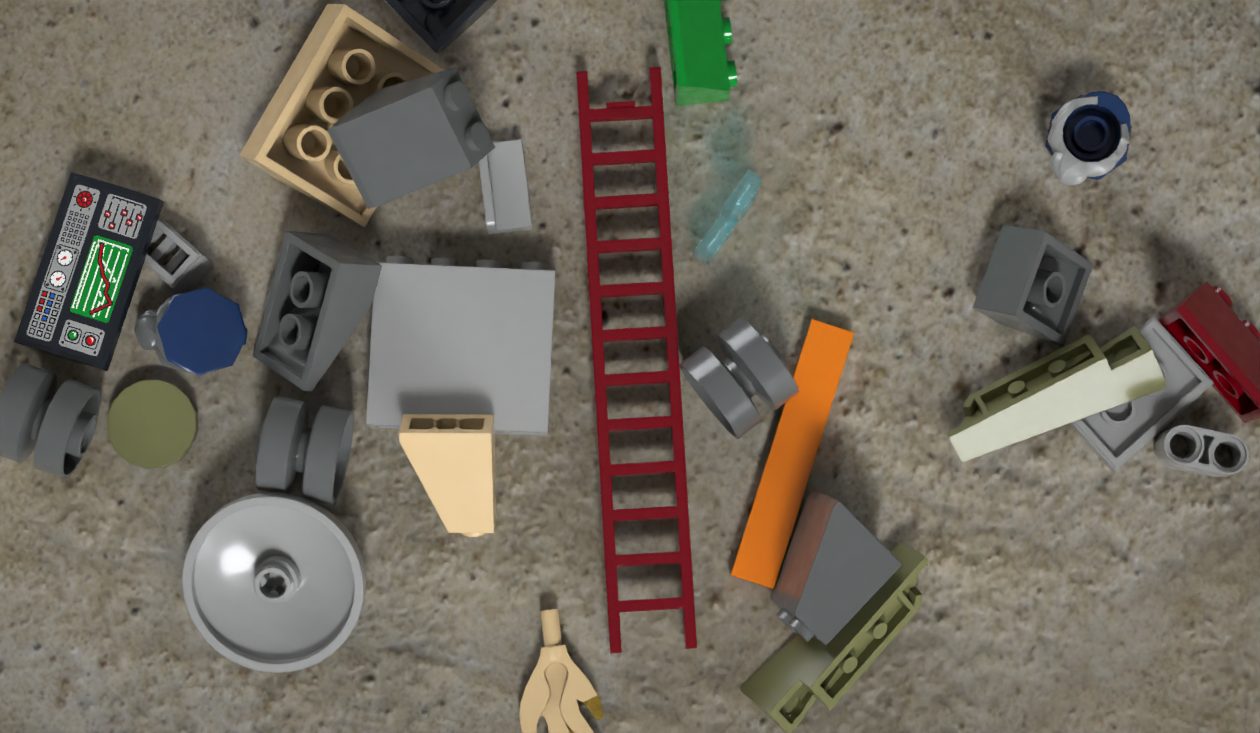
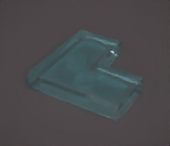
(731, 215)

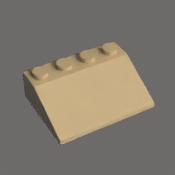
(332, 74)

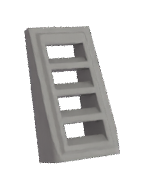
(185, 267)

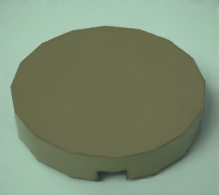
(152, 424)

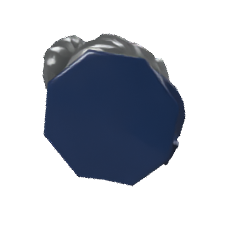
(194, 331)

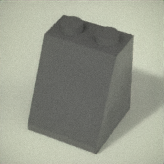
(411, 136)
(829, 570)

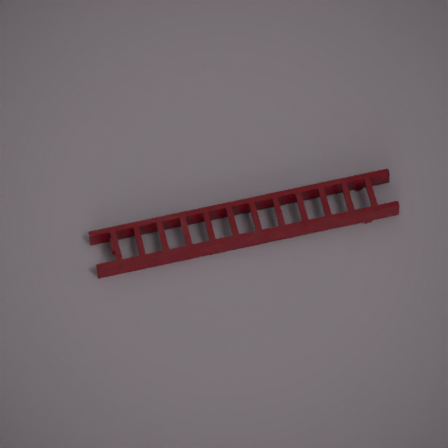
(621, 112)

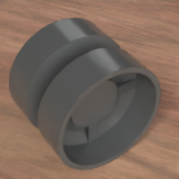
(750, 370)
(47, 421)
(290, 447)

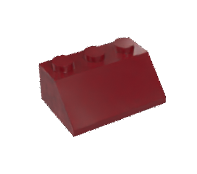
(1220, 345)

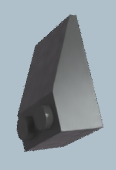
(314, 305)

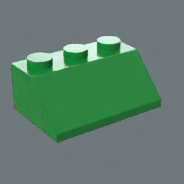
(698, 51)

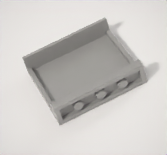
(462, 343)

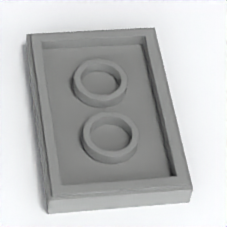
(1127, 427)

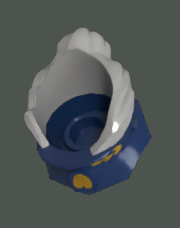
(1088, 137)

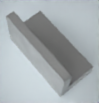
(505, 188)

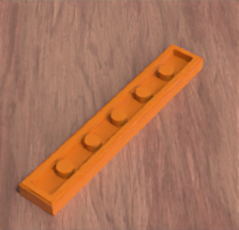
(792, 455)

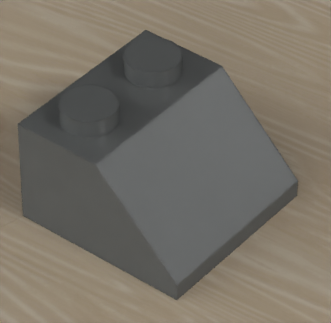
(1033, 284)

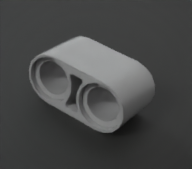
(1201, 450)

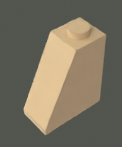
(455, 467)

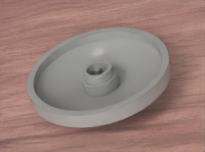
(274, 582)

